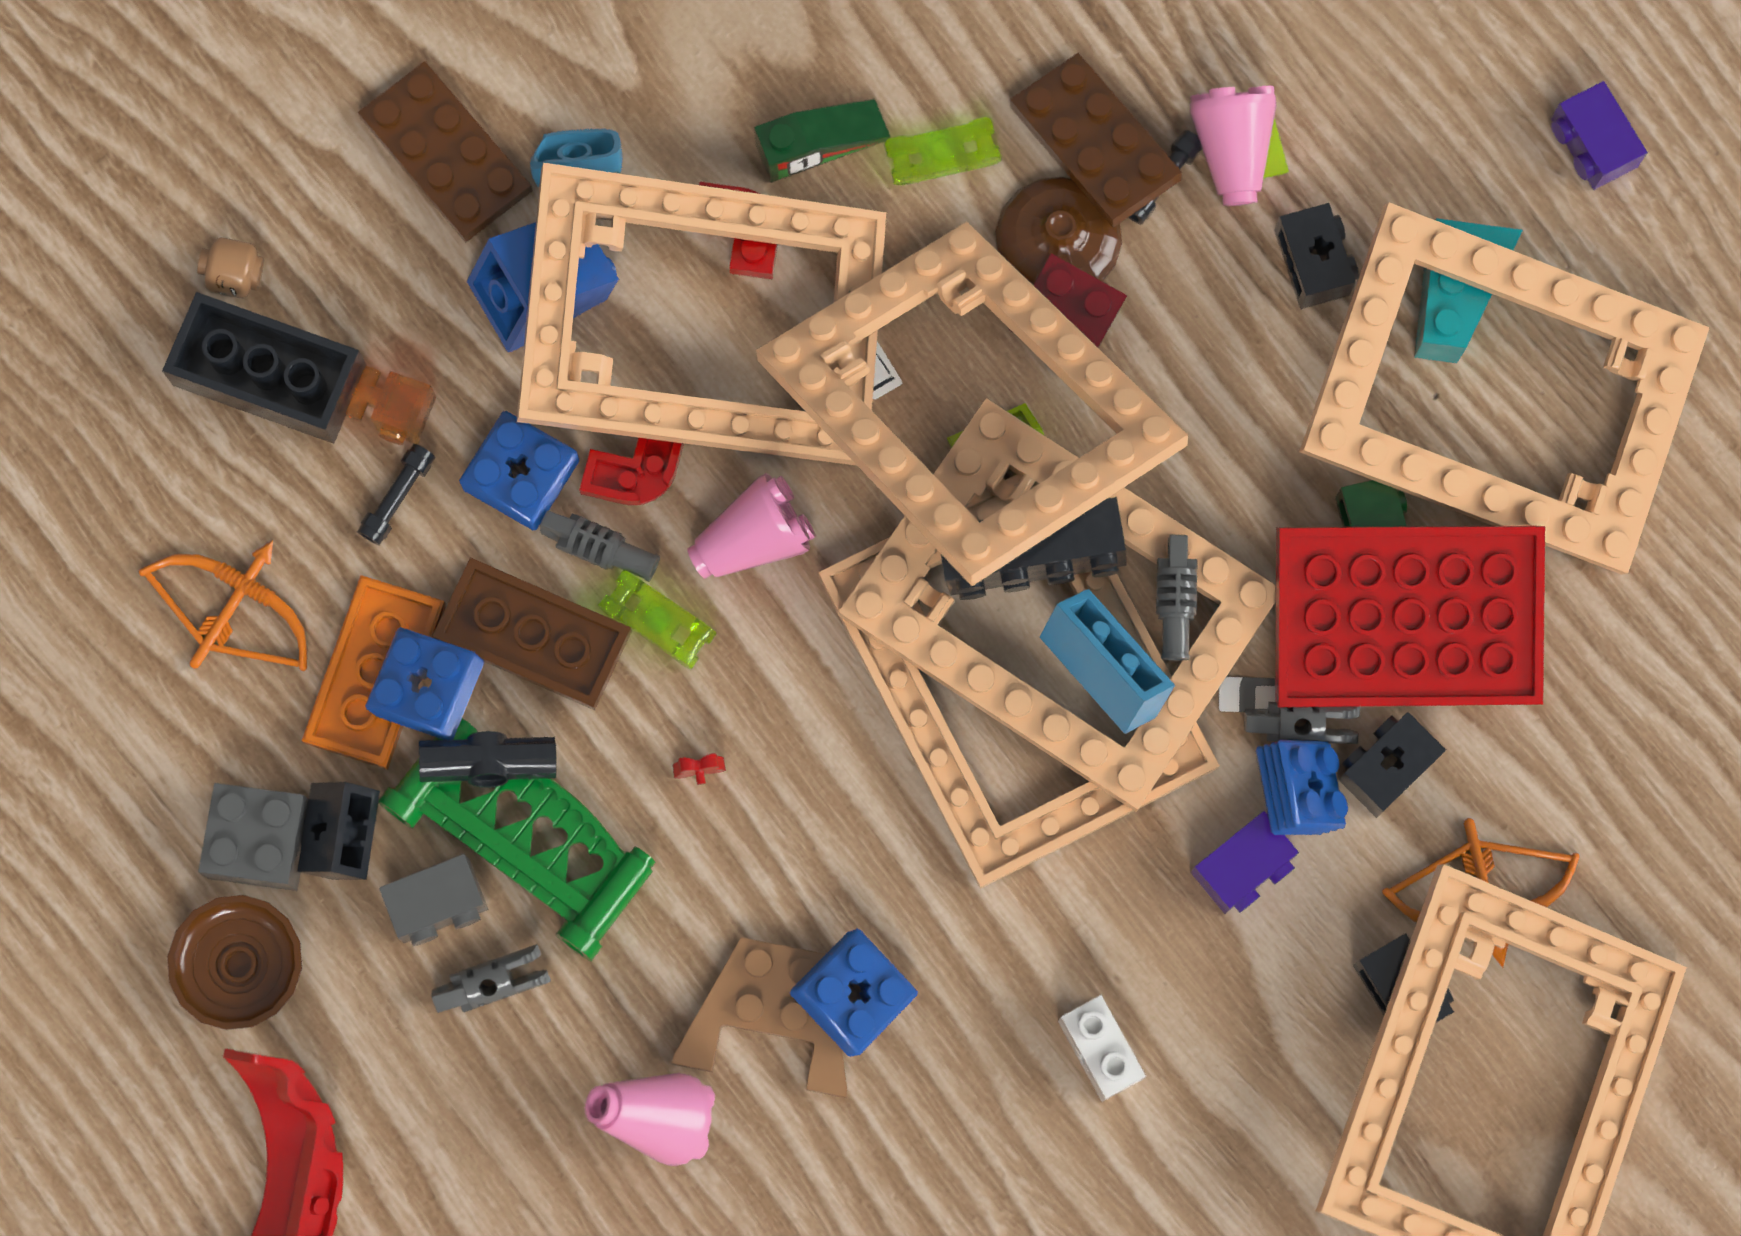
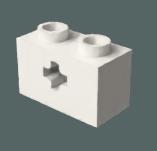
(1101, 1048)

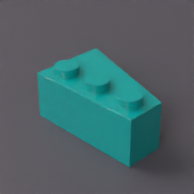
(1452, 308)

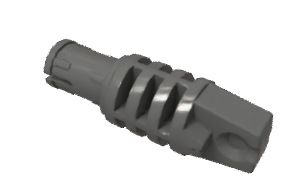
(598, 544)
(1176, 598)

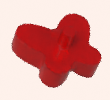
(706, 765)

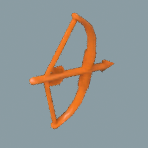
(217, 627)
(1479, 865)

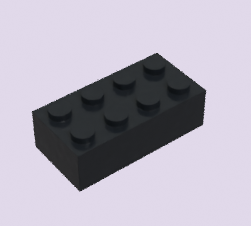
(264, 367)
(1084, 545)

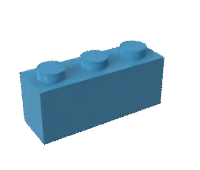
(1106, 661)

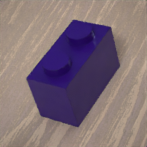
(1597, 136)
(1244, 864)

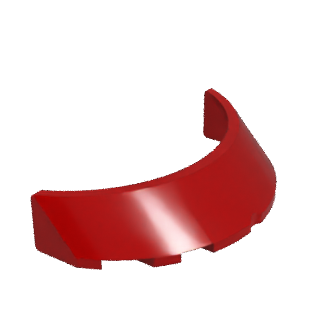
(301, 1148)

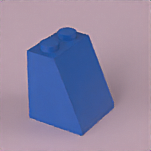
(504, 275)

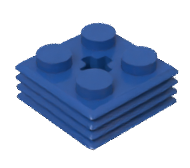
(523, 497)
(431, 709)
(1301, 787)
(826, 992)

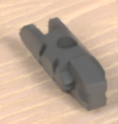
(1280, 723)
(469, 991)

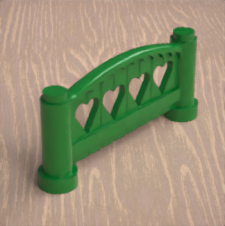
(586, 903)

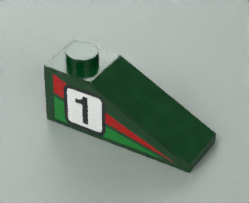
(818, 136)

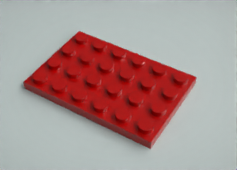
(1409, 616)

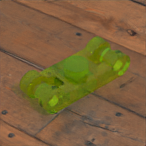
(942, 152)
(657, 619)

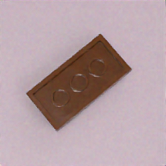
(1095, 140)
(445, 151)
(533, 633)

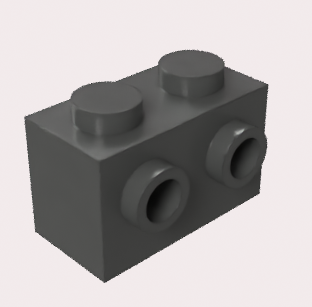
(434, 900)

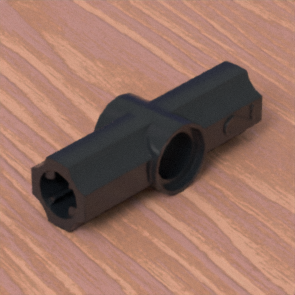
(487, 759)

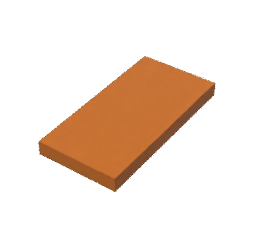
(339, 713)

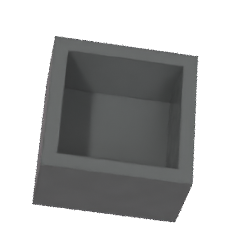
(254, 837)

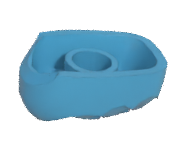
(579, 148)

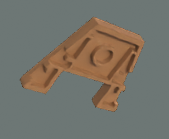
(757, 998)

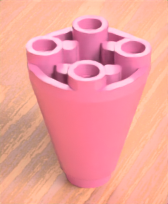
(1235, 138)
(752, 531)
(656, 1115)

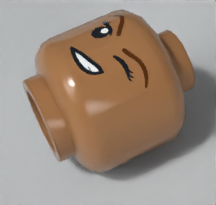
(231, 267)

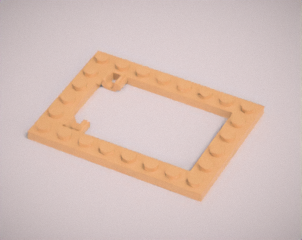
(565, 225)
(809, 352)
(1663, 367)
(896, 582)
(987, 847)
(1488, 916)

